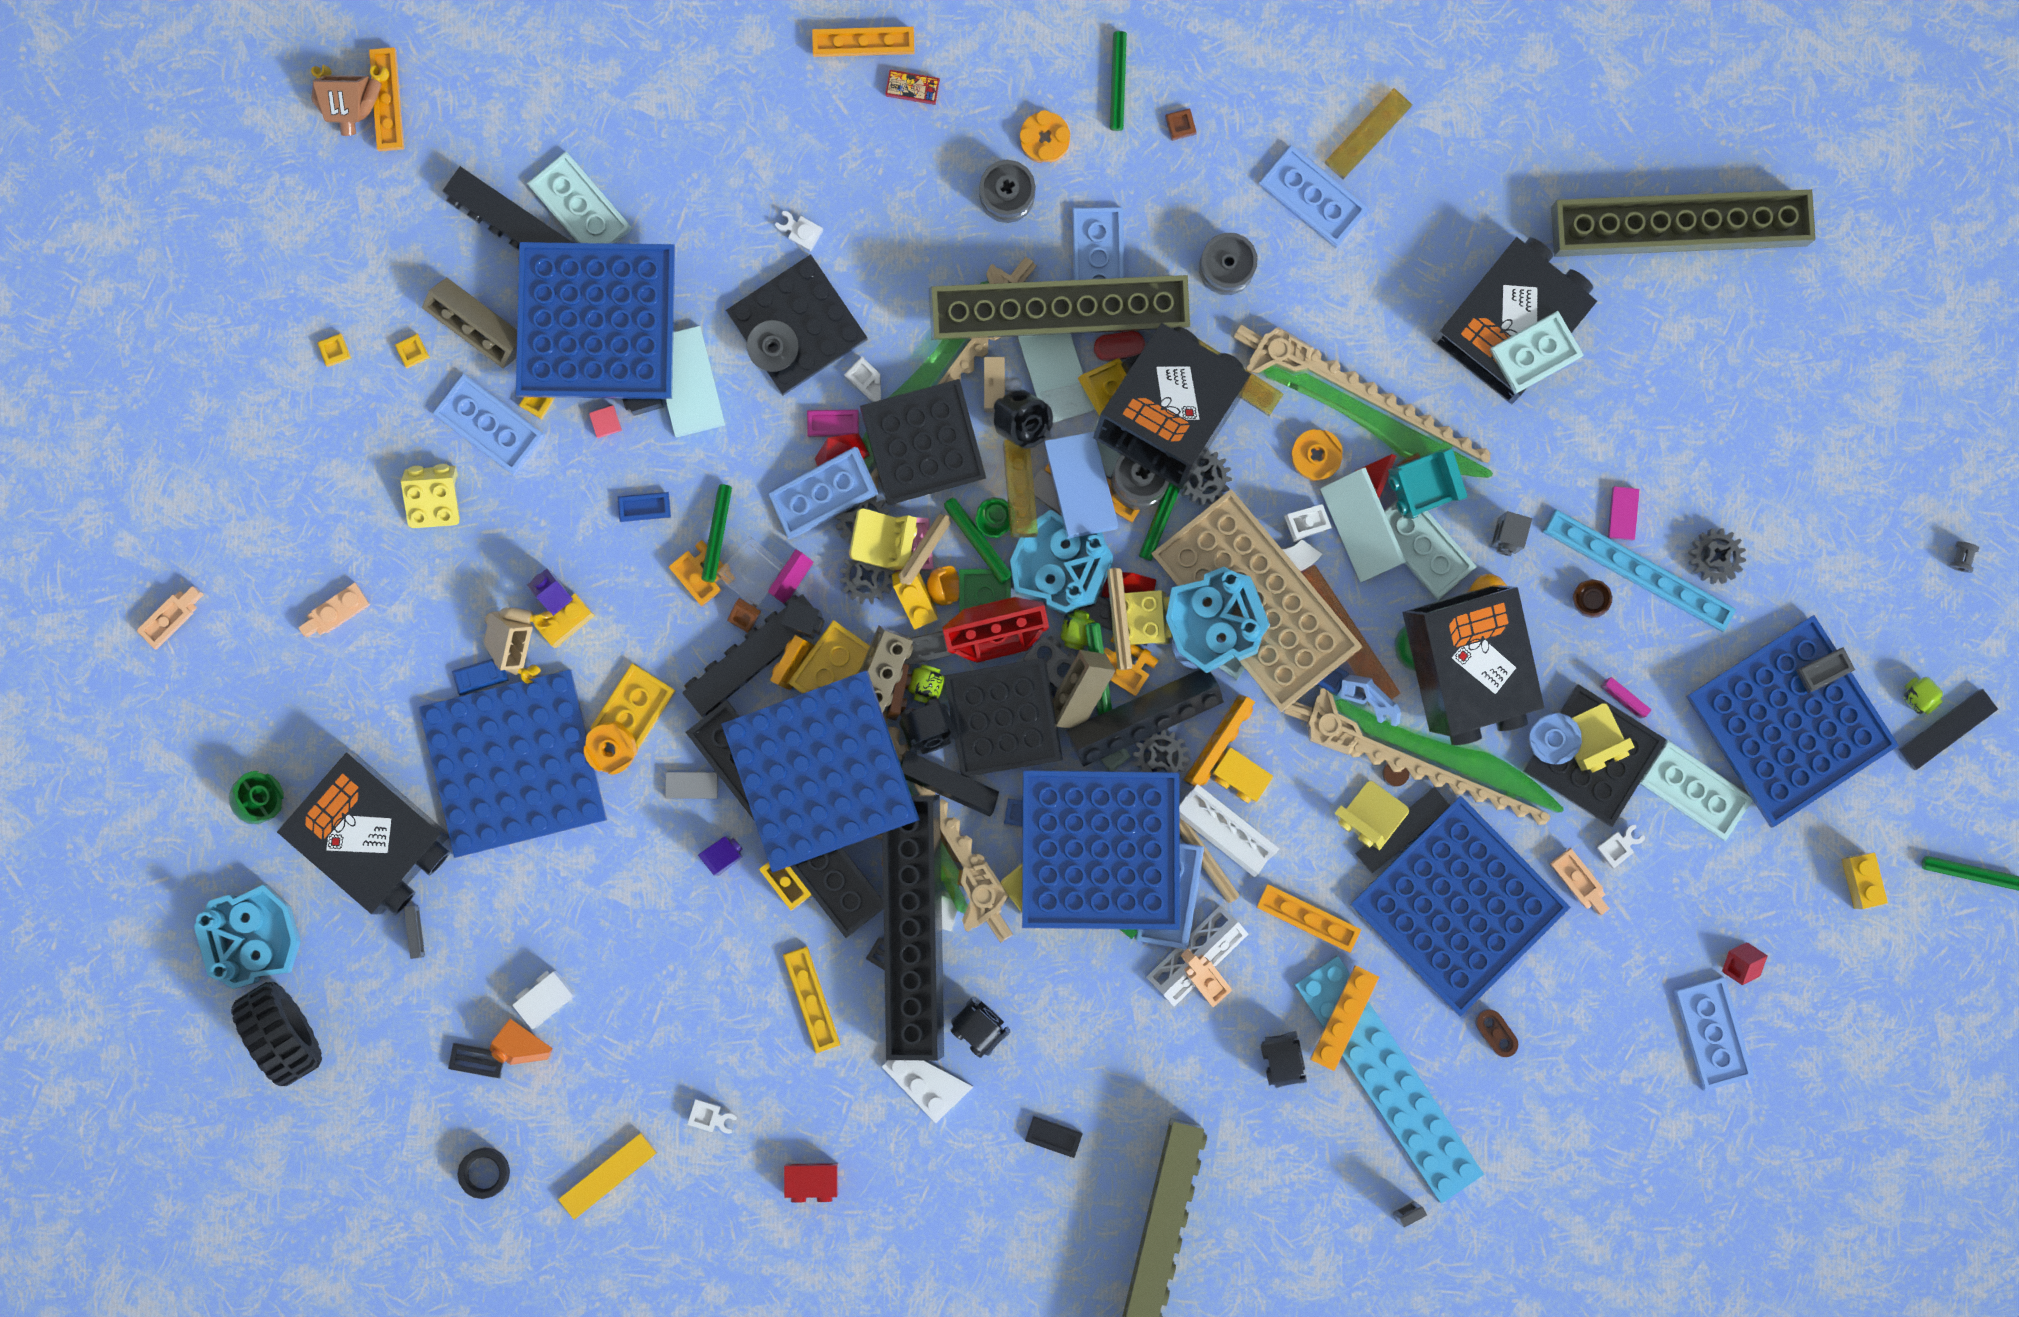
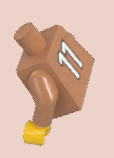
(346, 97)

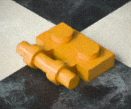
(689, 573)
(795, 654)
(1134, 678)

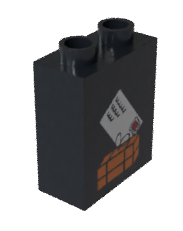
(1507, 300)
(1172, 404)
(1474, 663)
(366, 836)

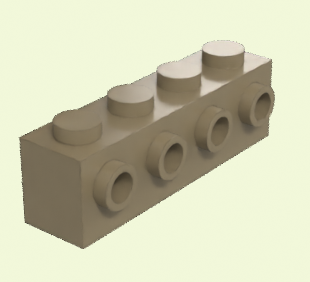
(472, 321)
(885, 662)

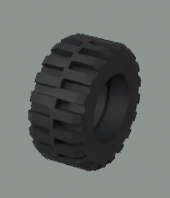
(276, 1034)

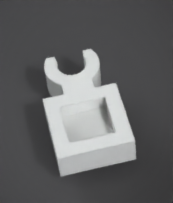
(802, 232)
(1618, 848)
(706, 1116)

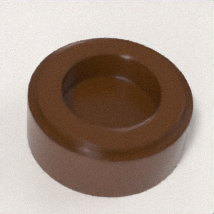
(1395, 779)

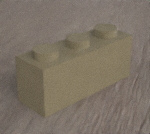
(1082, 688)

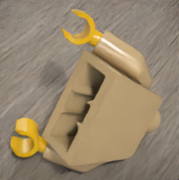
(509, 637)

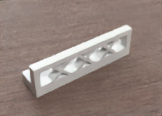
(1224, 831)
(1218, 945)

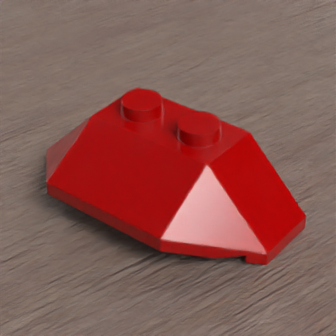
(996, 629)

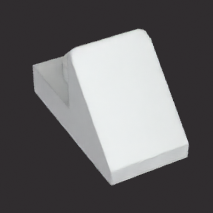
(1307, 522)

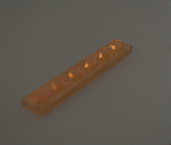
(1364, 661)

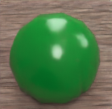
(993, 517)

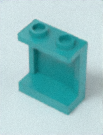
(1427, 483)

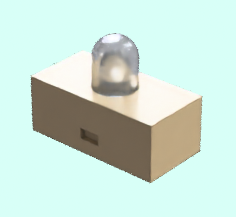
(996, 383)

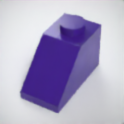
(549, 591)
(721, 855)

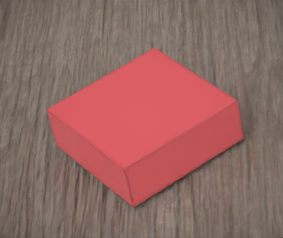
(605, 421)

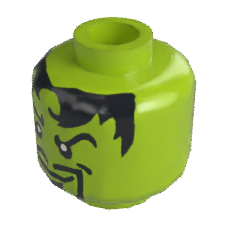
(1073, 629)
(926, 683)
(1923, 695)

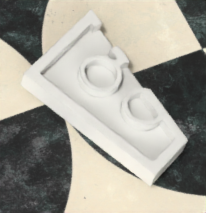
(928, 1085)

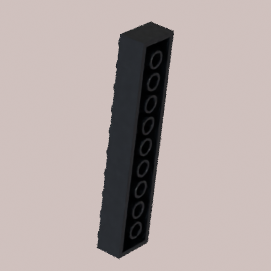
(830, 877)
(914, 936)

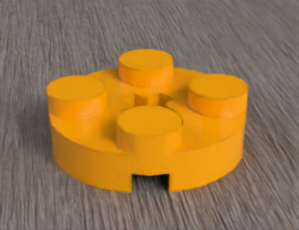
(1059, 134)
(1314, 469)
(624, 749)

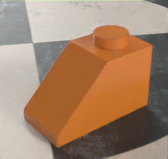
(518, 1045)

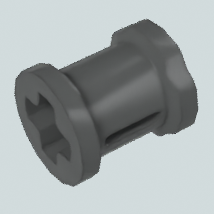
(1966, 565)

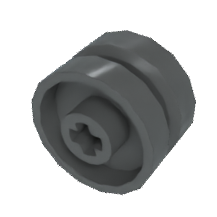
(1007, 176)
(1224, 278)
(1132, 489)

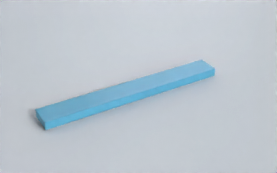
(1639, 570)

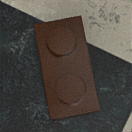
(899, 703)

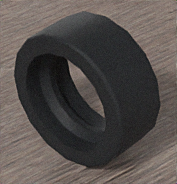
(466, 1184)

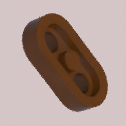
(1497, 1032)

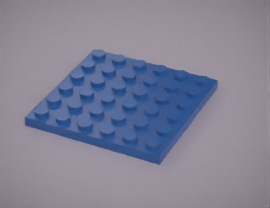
(595, 320)
(1782, 738)
(512, 763)
(820, 771)
(1100, 850)
(1460, 906)

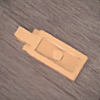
(335, 611)
(169, 617)
(1580, 881)
(1205, 977)

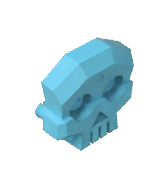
(1044, 557)
(1197, 626)
(269, 931)

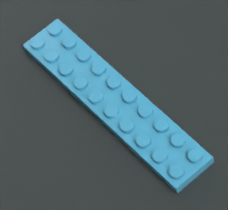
(1395, 1088)

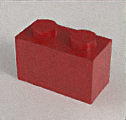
(811, 1181)

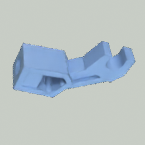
(1374, 695)

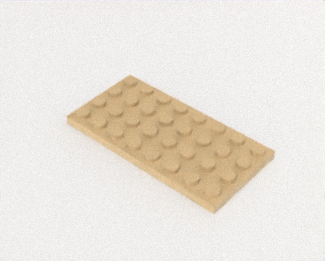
(1304, 632)

